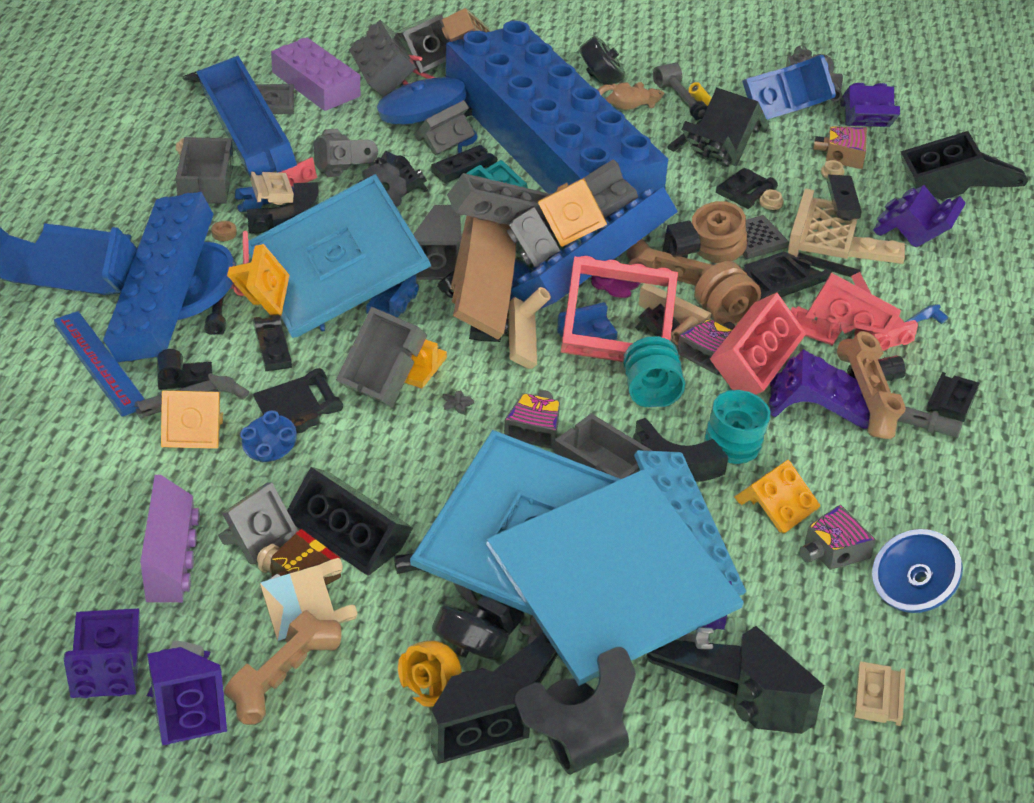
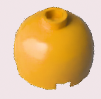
(427, 666)

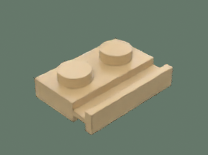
(272, 187)
(879, 693)

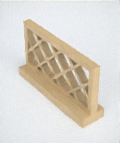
(806, 223)

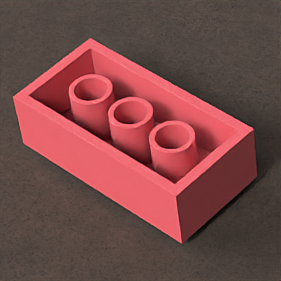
(758, 345)

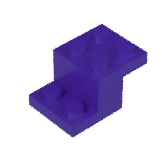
(869, 105)
(919, 215)

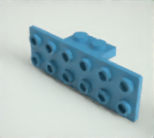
(678, 485)

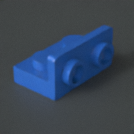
(590, 322)

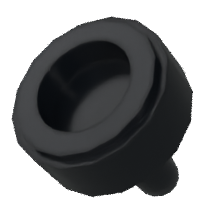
(445, 285)

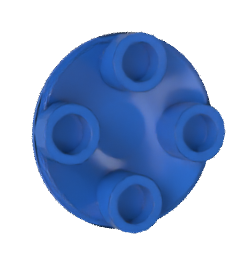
(268, 437)

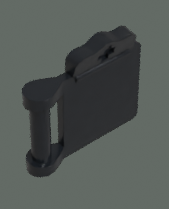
(297, 401)

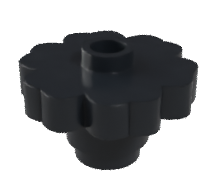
(389, 178)

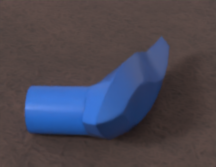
(928, 312)

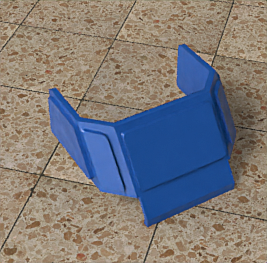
(69, 259)

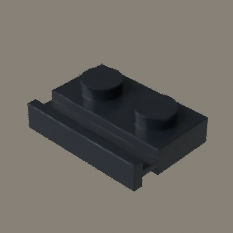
(953, 397)

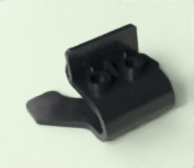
(578, 720)

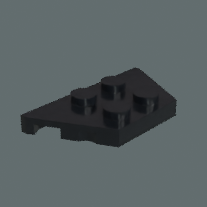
(784, 274)

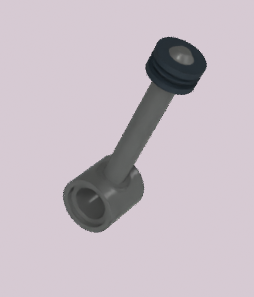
(671, 76)

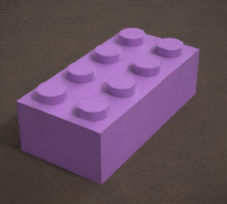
(316, 73)

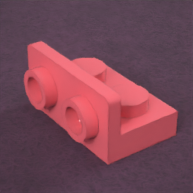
(899, 334)

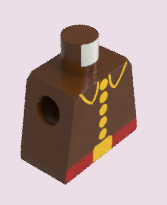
(301, 553)

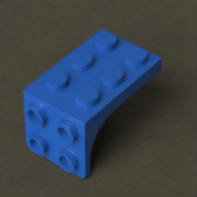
(791, 87)

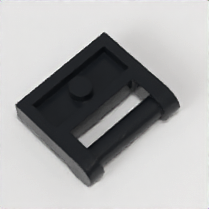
(741, 183)

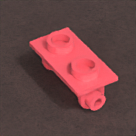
(302, 173)
(817, 329)

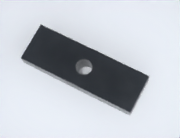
(844, 197)

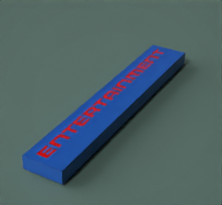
(99, 362)

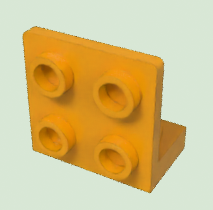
(782, 496)

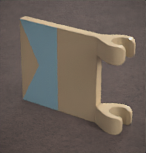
(300, 592)

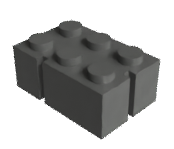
(382, 58)
(205, 168)
(381, 357)
(600, 447)

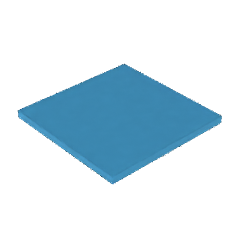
(342, 254)
(499, 491)
(613, 574)

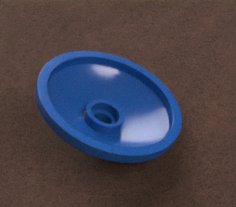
(908, 559)

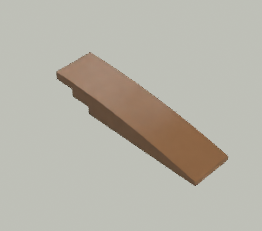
(484, 275)

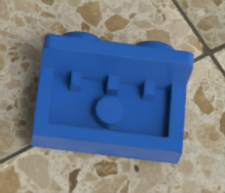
(395, 299)

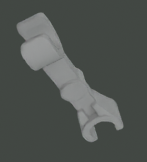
(700, 638)

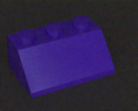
(186, 695)

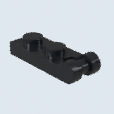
(463, 162)
(272, 343)

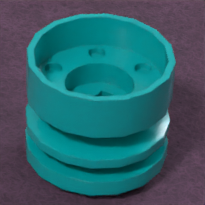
(654, 372)
(738, 424)

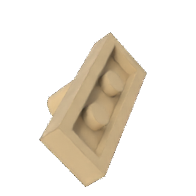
(684, 312)
(523, 327)

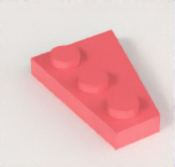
(852, 305)

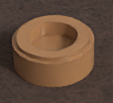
(224, 231)

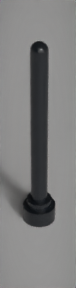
(215, 320)

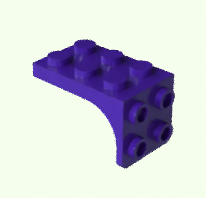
(816, 381)
(104, 653)

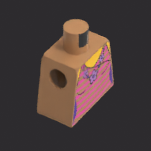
(844, 145)

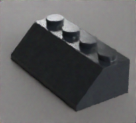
(347, 521)

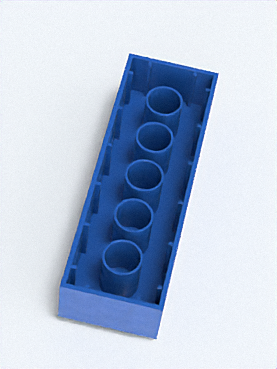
(547, 111)

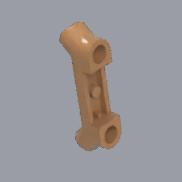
(688, 270)
(883, 405)
(249, 686)

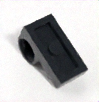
(681, 239)
(175, 374)

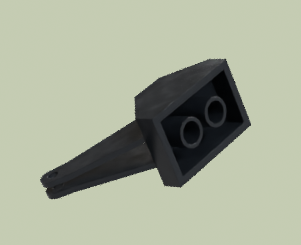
(955, 164)
(760, 676)
(479, 706)

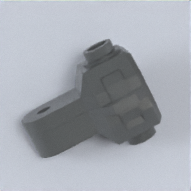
(337, 152)

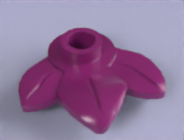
(614, 287)

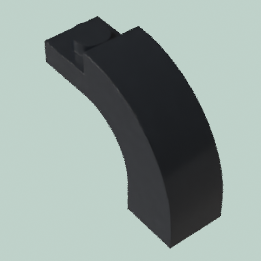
(263, 219)
(704, 459)

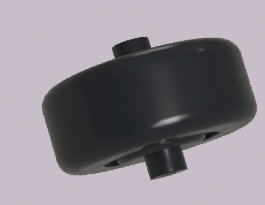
(602, 61)
(470, 632)

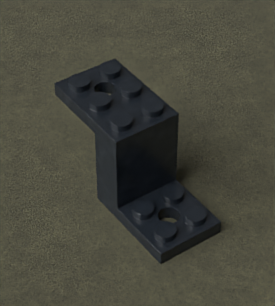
(725, 127)

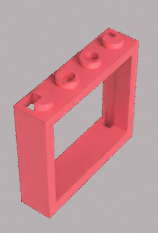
(607, 348)

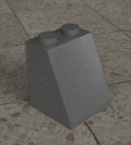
(426, 41)
(440, 240)

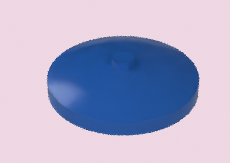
(421, 100)
(208, 280)

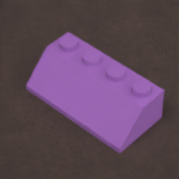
(168, 542)

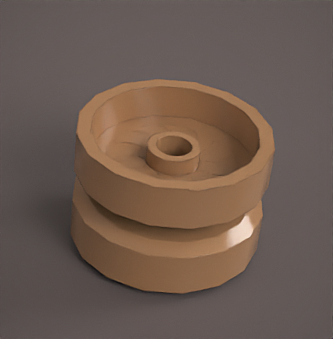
(720, 231)
(726, 292)

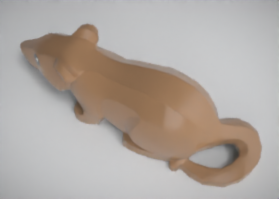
(627, 97)

